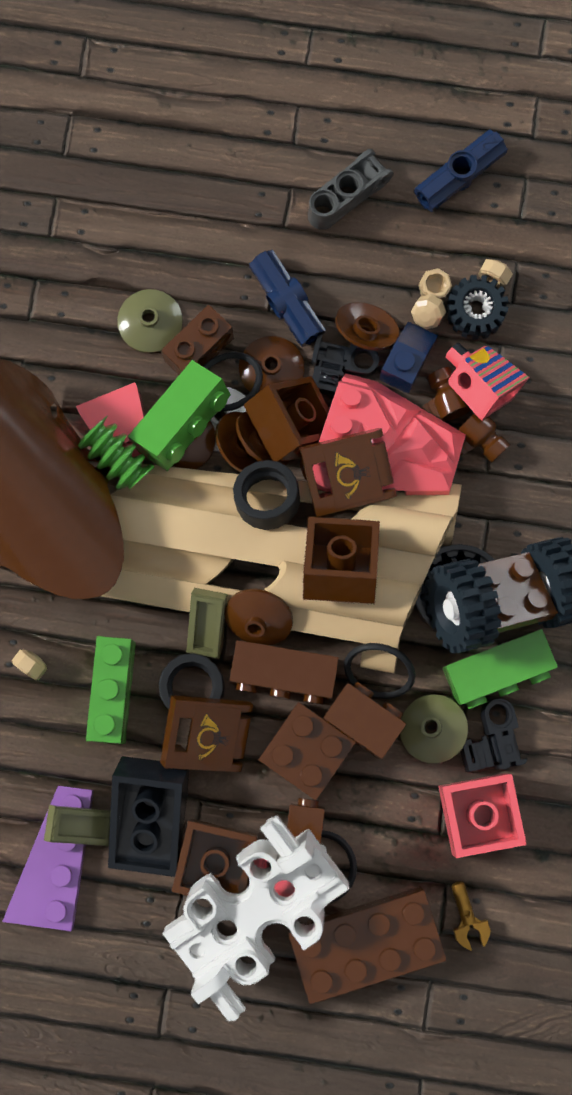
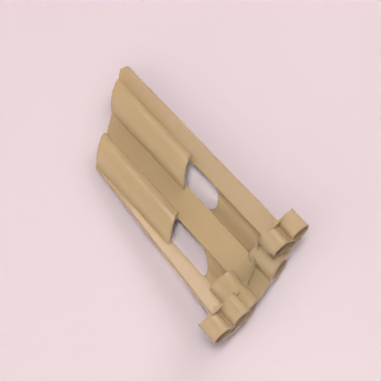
(187, 530)

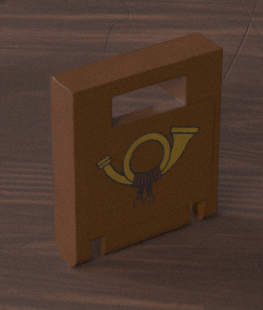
(354, 471)
(215, 734)

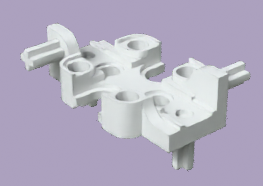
(217, 956)

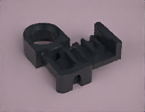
(333, 359)
(497, 747)

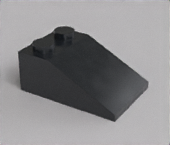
(147, 816)

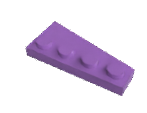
(52, 874)

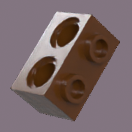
(198, 340)

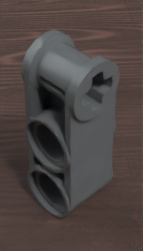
(364, 176)

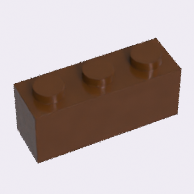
(283, 671)

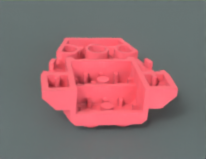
(418, 444)

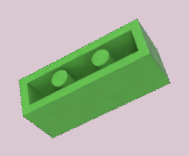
(180, 415)
(500, 669)
(110, 690)

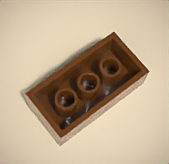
(369, 945)

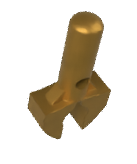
(468, 918)

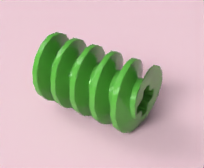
(115, 455)

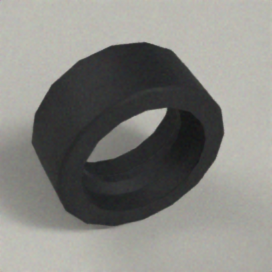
(265, 471)
(189, 660)

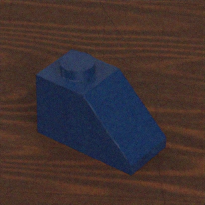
(407, 357)

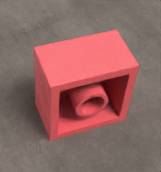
(482, 815)

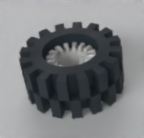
(493, 304)

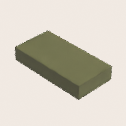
(206, 623)
(77, 825)

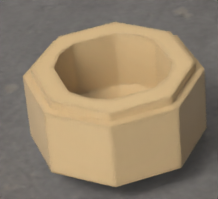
(496, 270)
(435, 283)
(428, 311)
(30, 664)

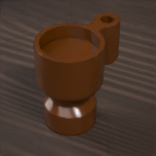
(447, 403)
(482, 434)

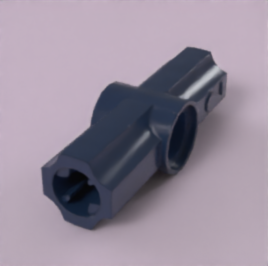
(474, 158)
(287, 298)

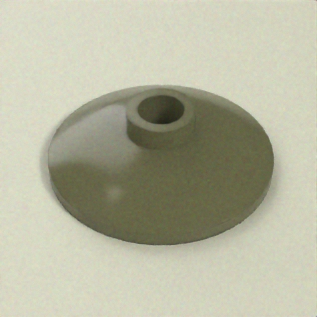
(153, 335)
(448, 738)

